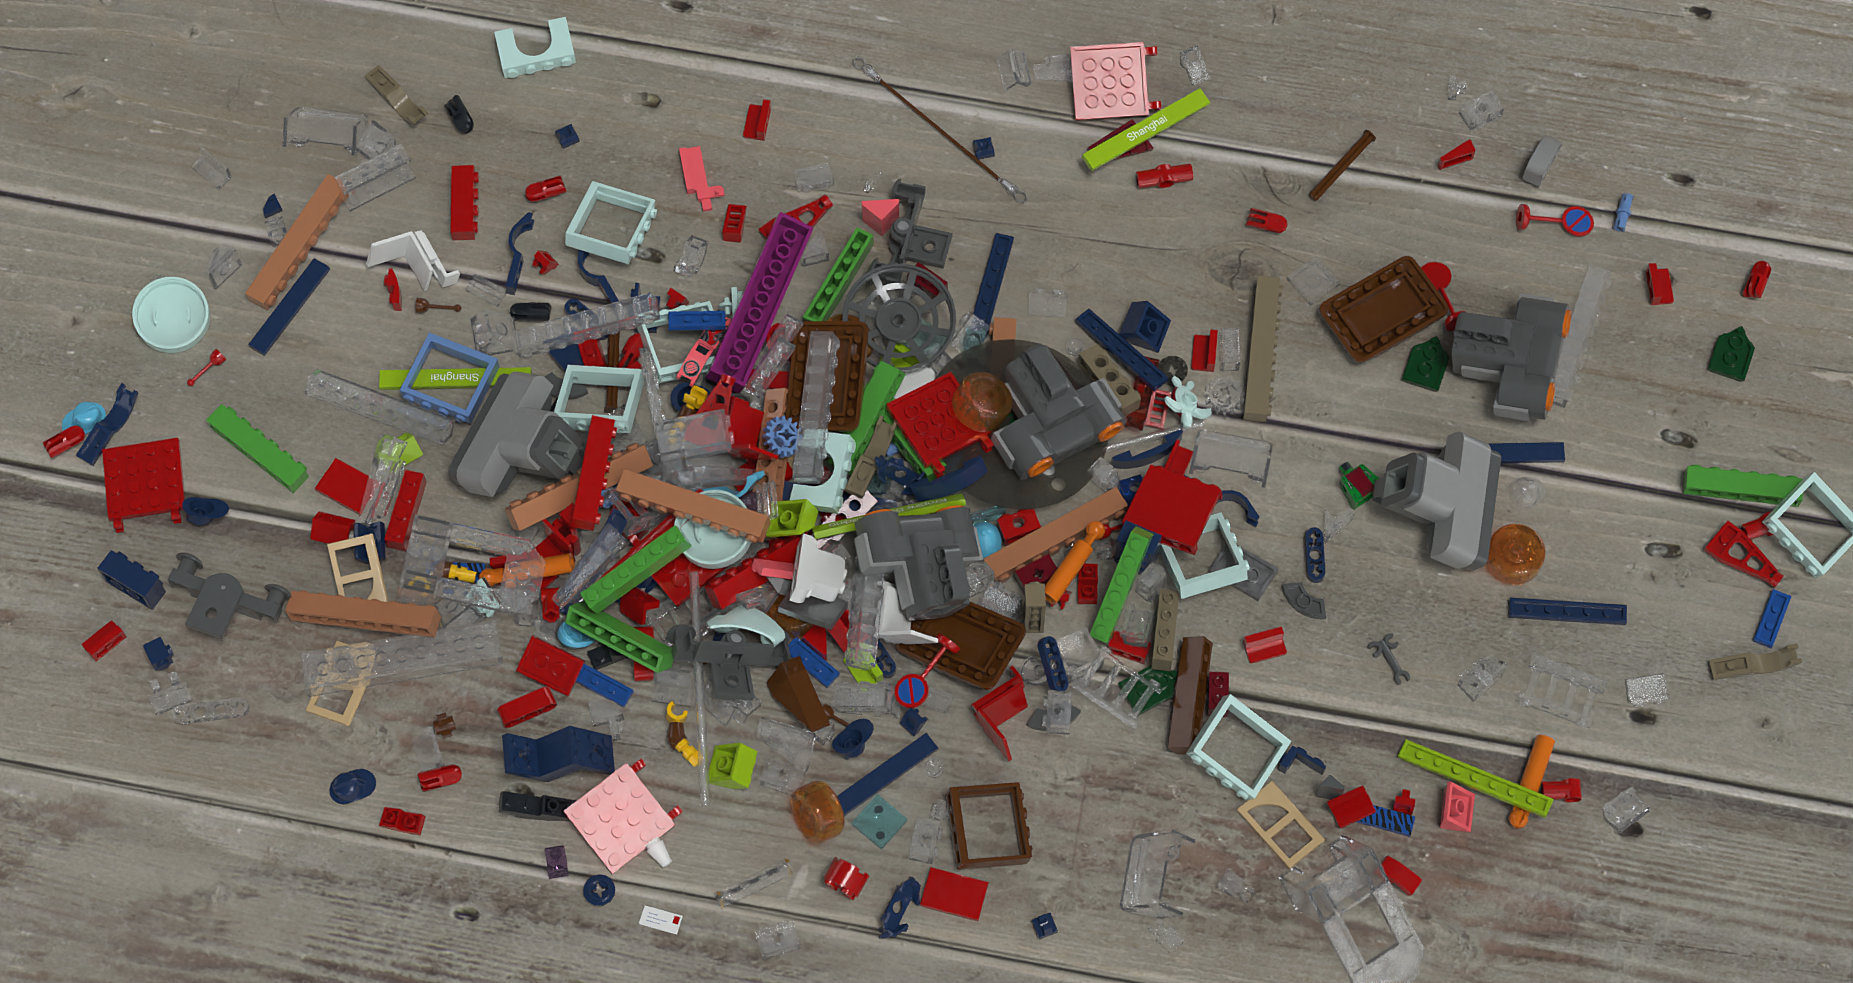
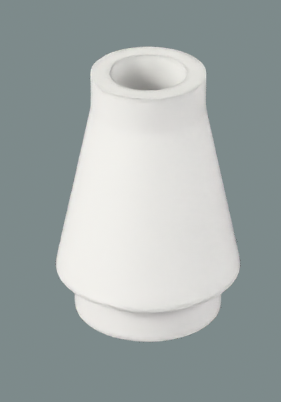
(658, 851)

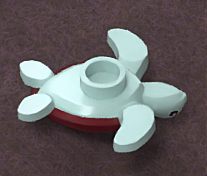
(1185, 403)

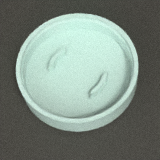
(171, 314)
(710, 547)

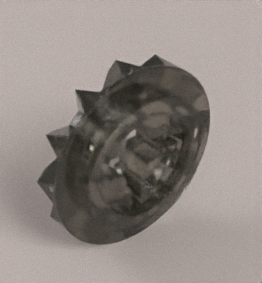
(1177, 364)

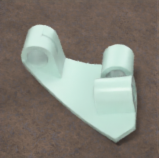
(751, 620)

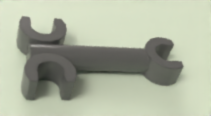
(1385, 646)

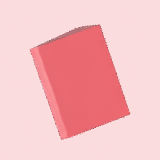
(880, 214)
(1457, 808)

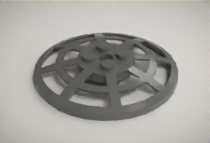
(902, 308)

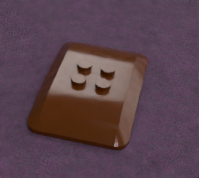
(1383, 309)
(848, 374)
(984, 641)

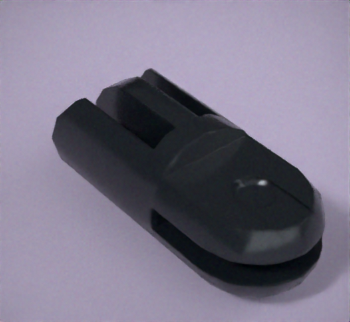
(459, 114)
(531, 311)

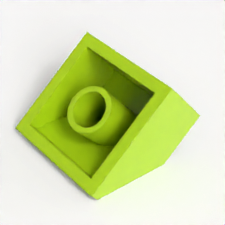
(793, 518)
(732, 765)

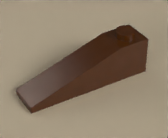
(795, 691)

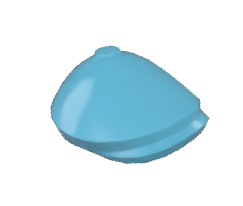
(989, 538)
(572, 637)

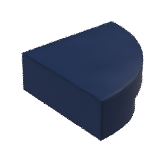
(271, 206)

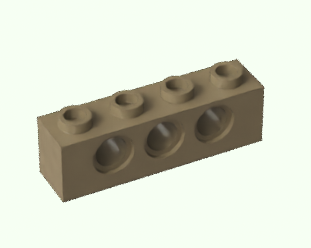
(1096, 356)
(1034, 607)
(1165, 630)

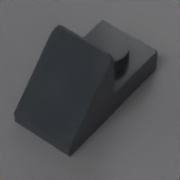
(604, 656)

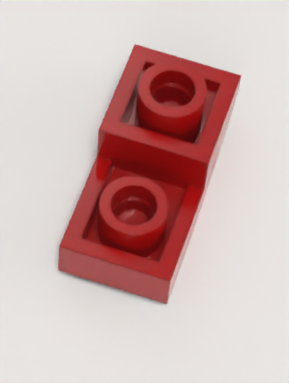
(394, 289)
(1088, 584)
(402, 821)
(1401, 875)

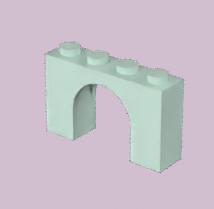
(558, 54)
(829, 495)

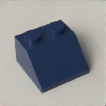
(1145, 326)

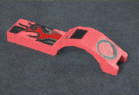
(700, 354)

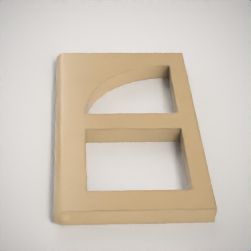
(379, 590)
(350, 710)
(1273, 796)

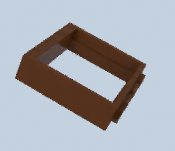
(1019, 812)

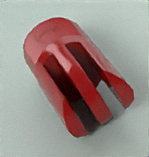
(545, 189)
(1267, 221)
(1757, 280)
(631, 350)
(64, 440)
(439, 777)

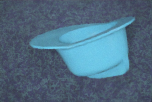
(85, 416)

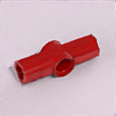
(1164, 175)

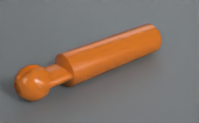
(1073, 563)
(554, 566)
(1533, 775)

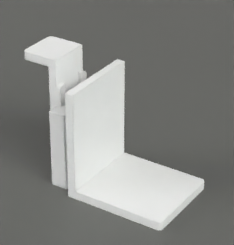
(418, 254)
(894, 623)

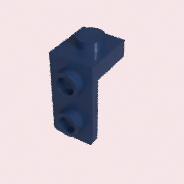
(1301, 755)

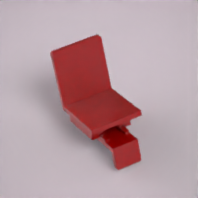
(746, 427)
(559, 540)
(999, 707)

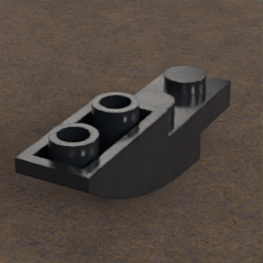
(534, 807)

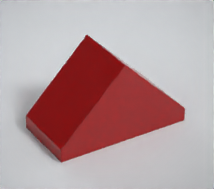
(817, 640)

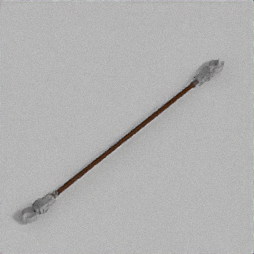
(1010, 188)

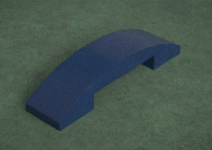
(1127, 461)
(950, 483)

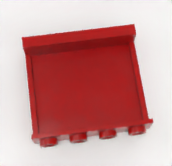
(1173, 507)

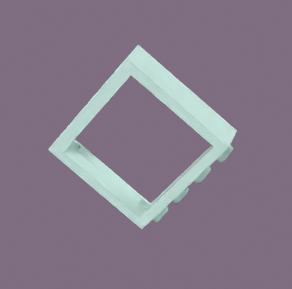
(617, 197)
(670, 372)
(601, 376)
(1790, 542)
(1214, 579)
(1256, 723)

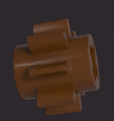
(444, 725)

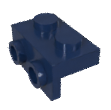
(378, 532)

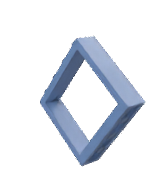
(462, 352)

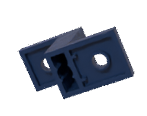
(558, 754)

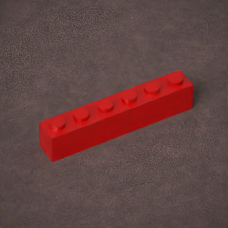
(592, 473)
(738, 579)

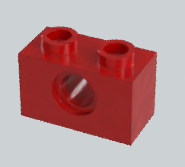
(1009, 532)

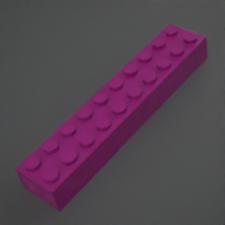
(760, 301)

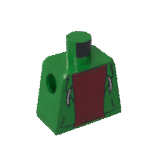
(1357, 484)

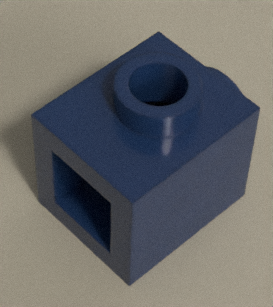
(159, 654)

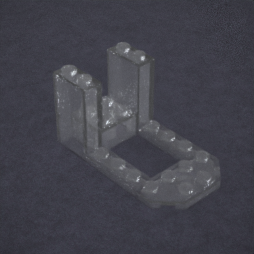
(688, 439)
(426, 556)
(1341, 887)

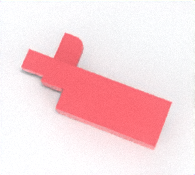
(696, 178)
(773, 568)

